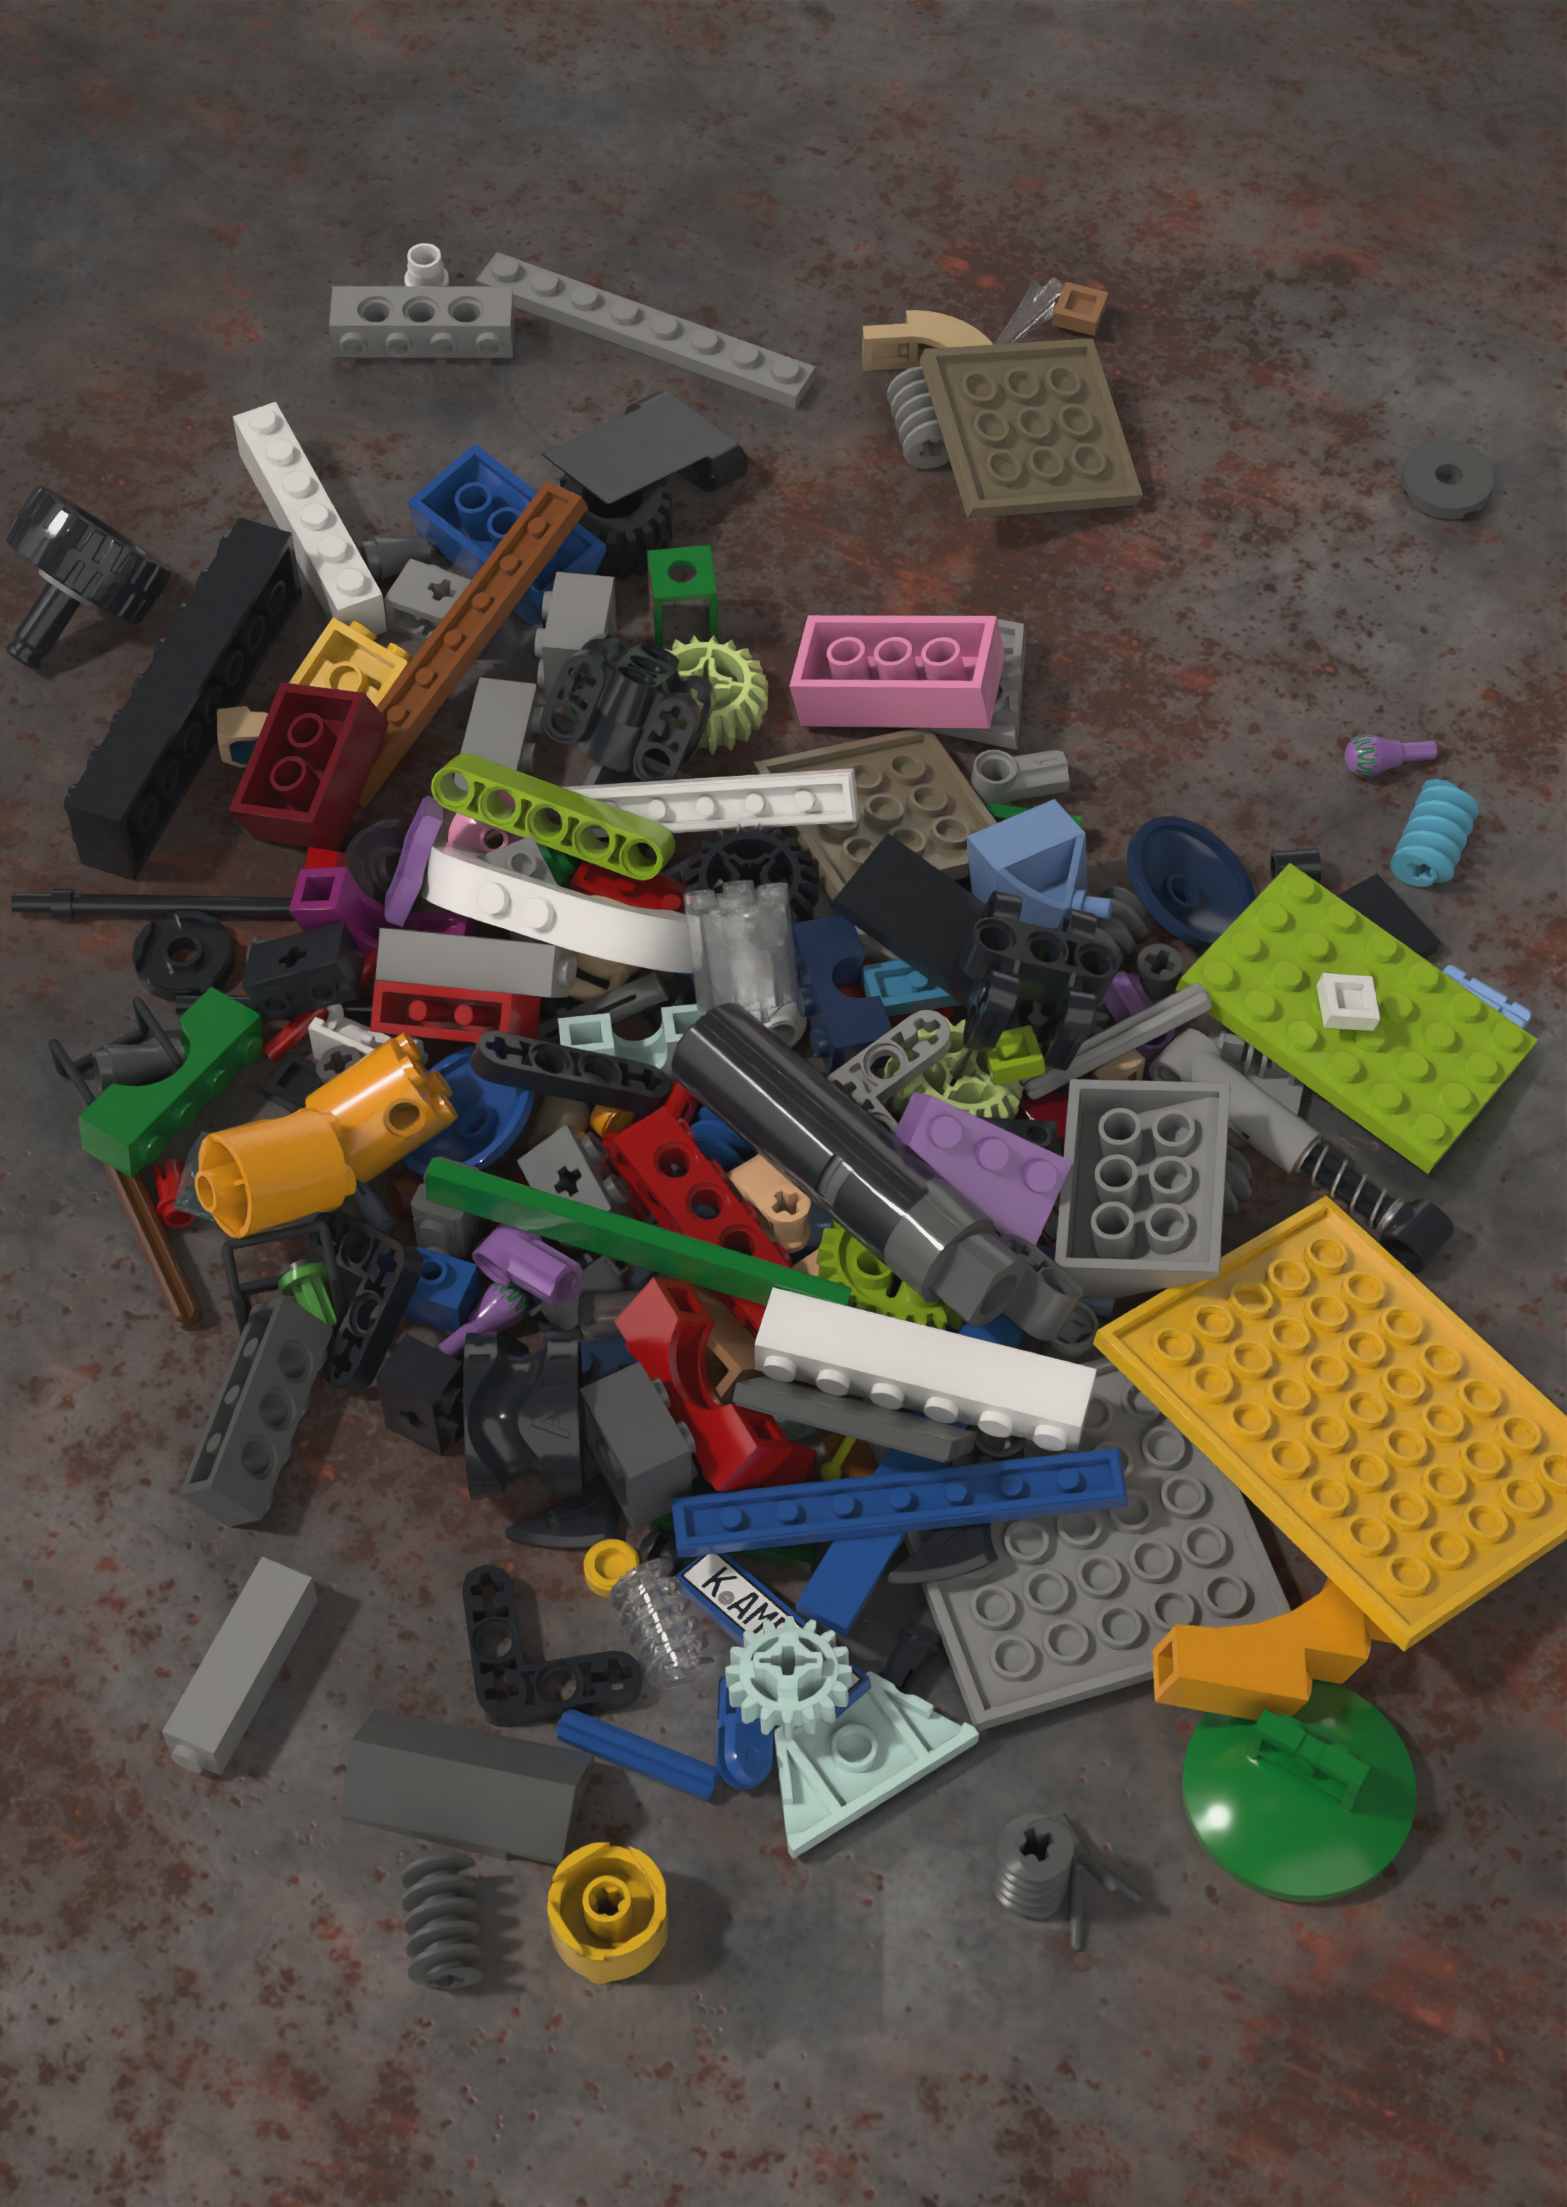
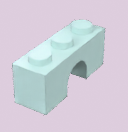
(596, 1035)

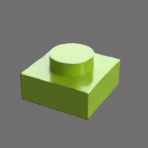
(1015, 1056)

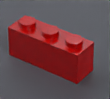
(451, 1011)

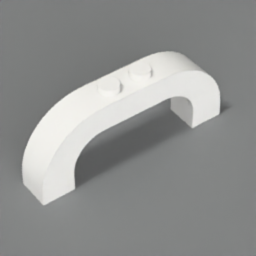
(566, 918)

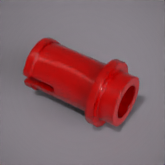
(167, 1189)

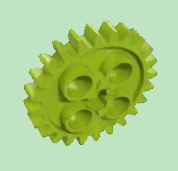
(852, 1265)

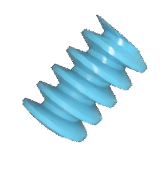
(1434, 835)

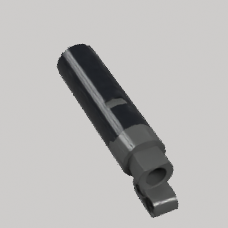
(868, 1177)

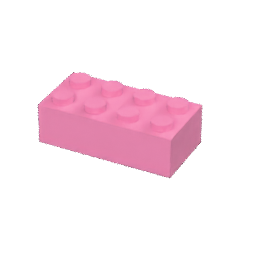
(898, 671)

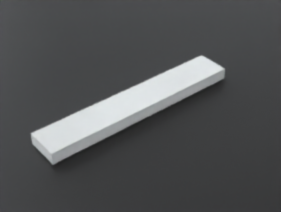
(732, 800)

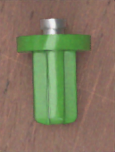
(307, 1286)

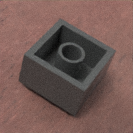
(637, 1443)

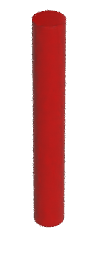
(298, 1027)

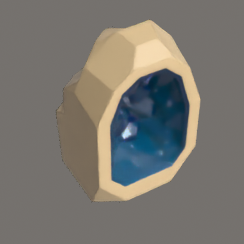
(238, 733)

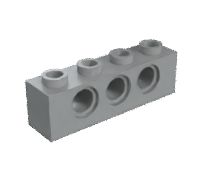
(422, 321)

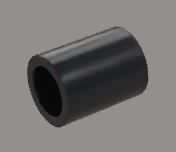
(1304, 859)

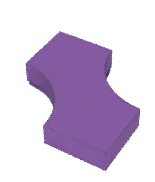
(413, 861)

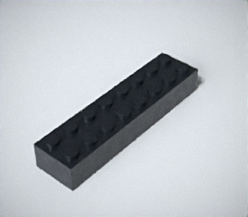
(172, 712)

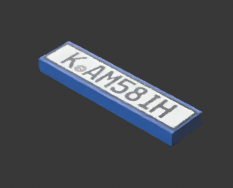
(742, 1603)

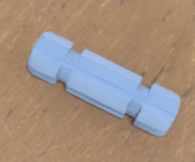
(1516, 1013)

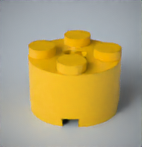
(605, 1945)

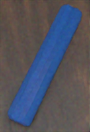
(637, 1754)

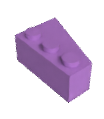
(986, 1164)

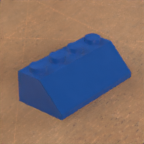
(472, 510)

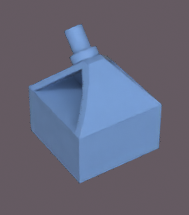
(1036, 858)

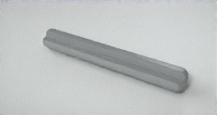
(1124, 1038)

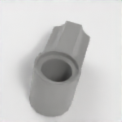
(1006, 778)

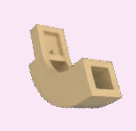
(903, 344)

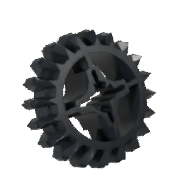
(758, 859)

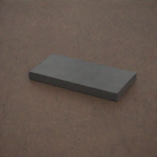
(855, 1418)

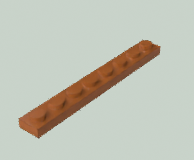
(471, 624)

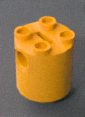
(385, 1106)
(273, 1172)

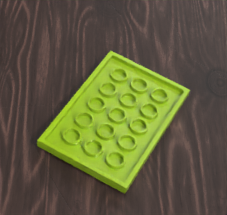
(1406, 1082)

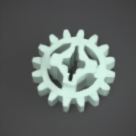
(789, 1677)

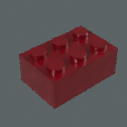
(309, 766)

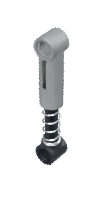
(1408, 1230)

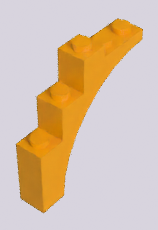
(1267, 1662)

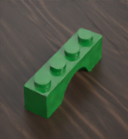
(136, 1122)

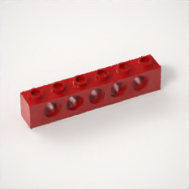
(670, 1200)

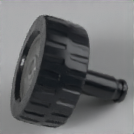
(83, 564)

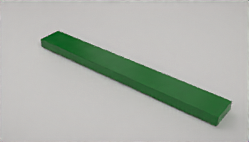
(620, 1236)

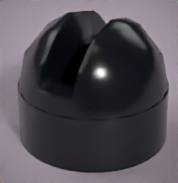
(650, 1544)

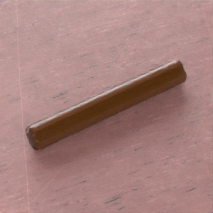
(156, 1248)

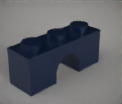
(828, 959)

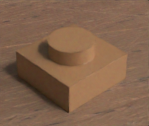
(1080, 308)

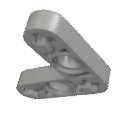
(873, 1091)

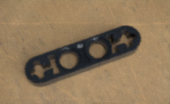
(628, 1086)

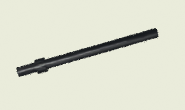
(67, 903)

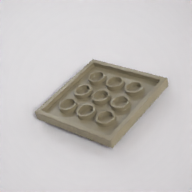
(1030, 427)
(903, 789)

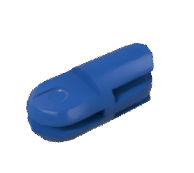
(742, 1751)

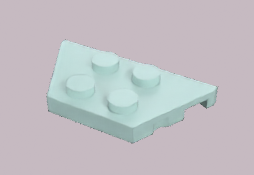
(860, 1760)

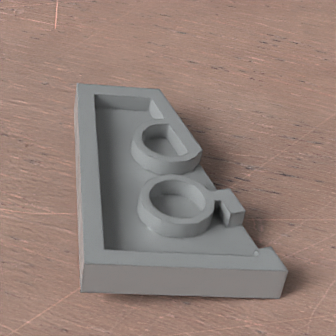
(1007, 708)

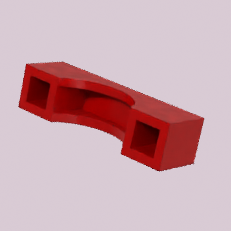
(669, 1336)

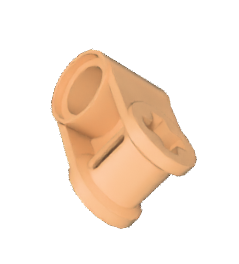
(776, 1200)

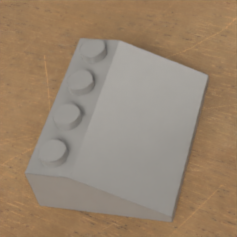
(1143, 1185)

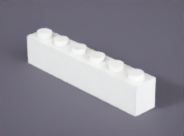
(304, 509)
(924, 1370)

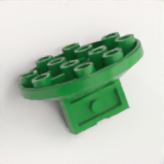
(1301, 1799)

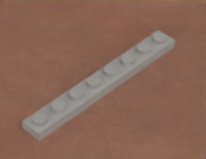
(651, 331)

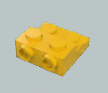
(352, 661)

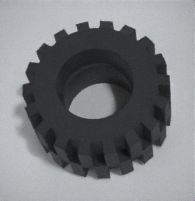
(642, 526)

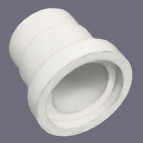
(425, 267)

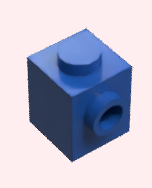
(444, 1291)

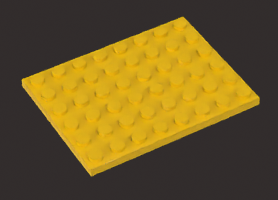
(1357, 1417)

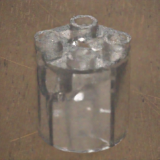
(742, 947)

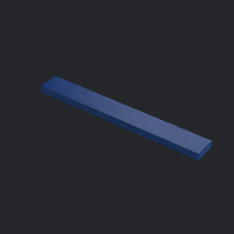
(898, 1502)
(857, 1564)

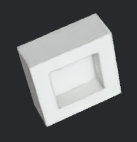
(1348, 1002)

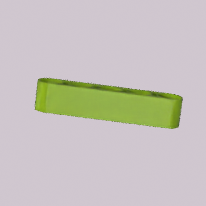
(576, 811)

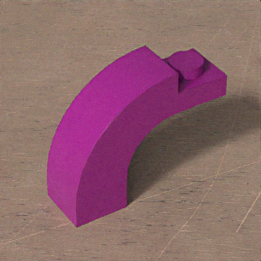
(334, 896)

